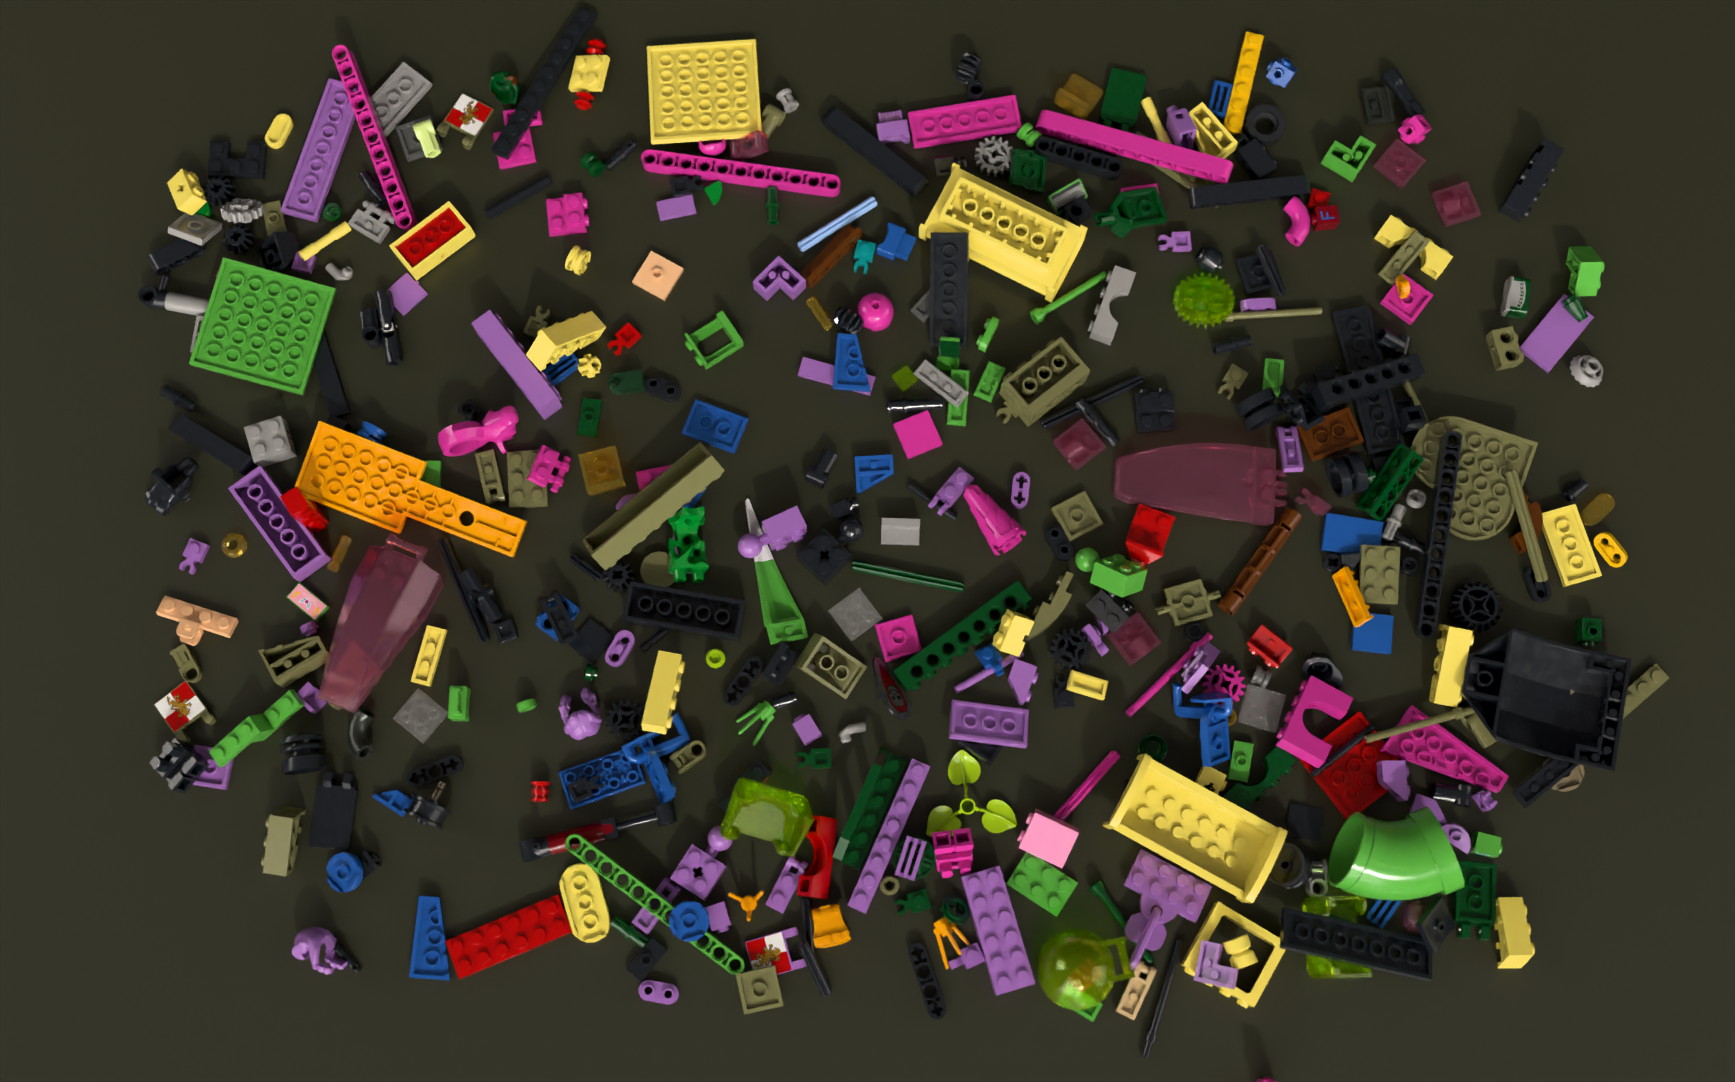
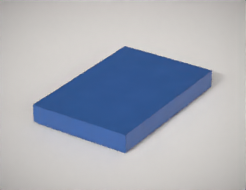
(715, 426)
(1347, 533)

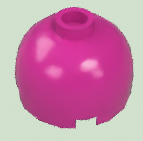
(875, 311)

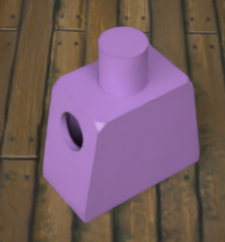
(1180, 127)

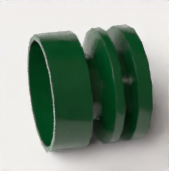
(927, 861)

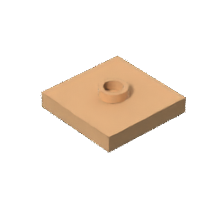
(657, 275)

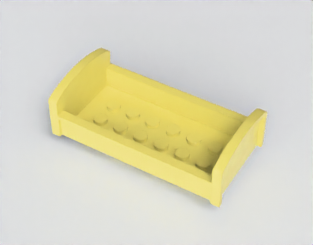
(1006, 232)
(1197, 829)

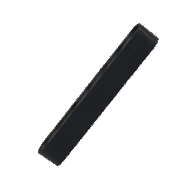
(874, 151)
(1248, 191)

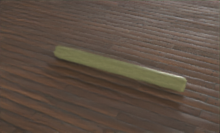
(1527, 526)

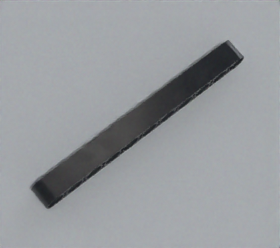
(1431, 541)

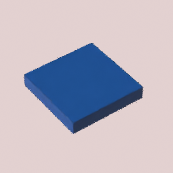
(1374, 635)

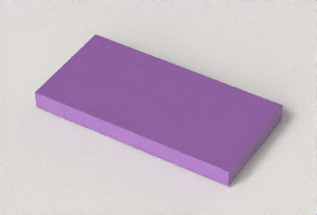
(1553, 336)
(988, 723)

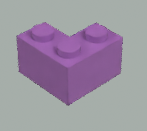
(779, 276)

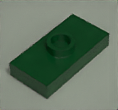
(589, 417)

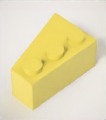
(1211, 135)
(1513, 932)

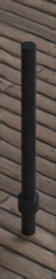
(1151, 1036)

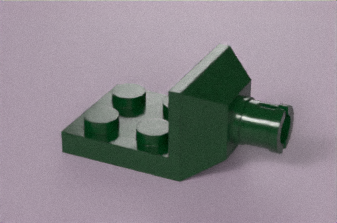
(1132, 211)

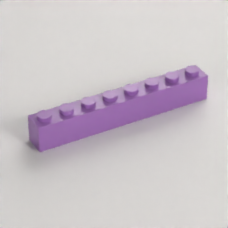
(888, 836)

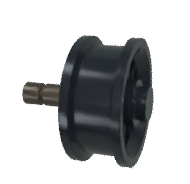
(428, 809)

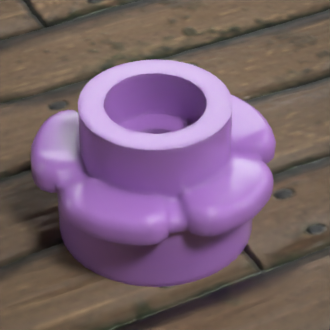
(309, 629)

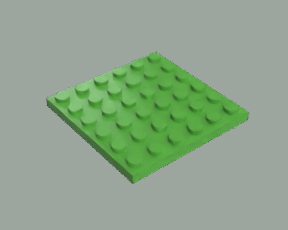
(262, 326)

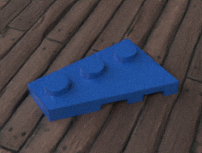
(849, 365)

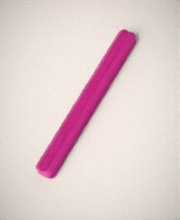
(1087, 785)

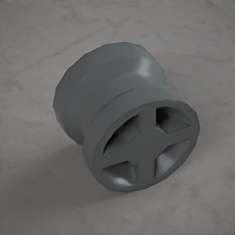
(1260, 676)

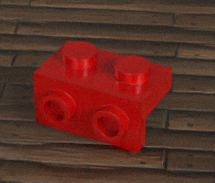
(1269, 646)

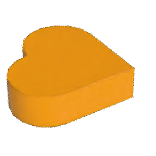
(1403, 286)

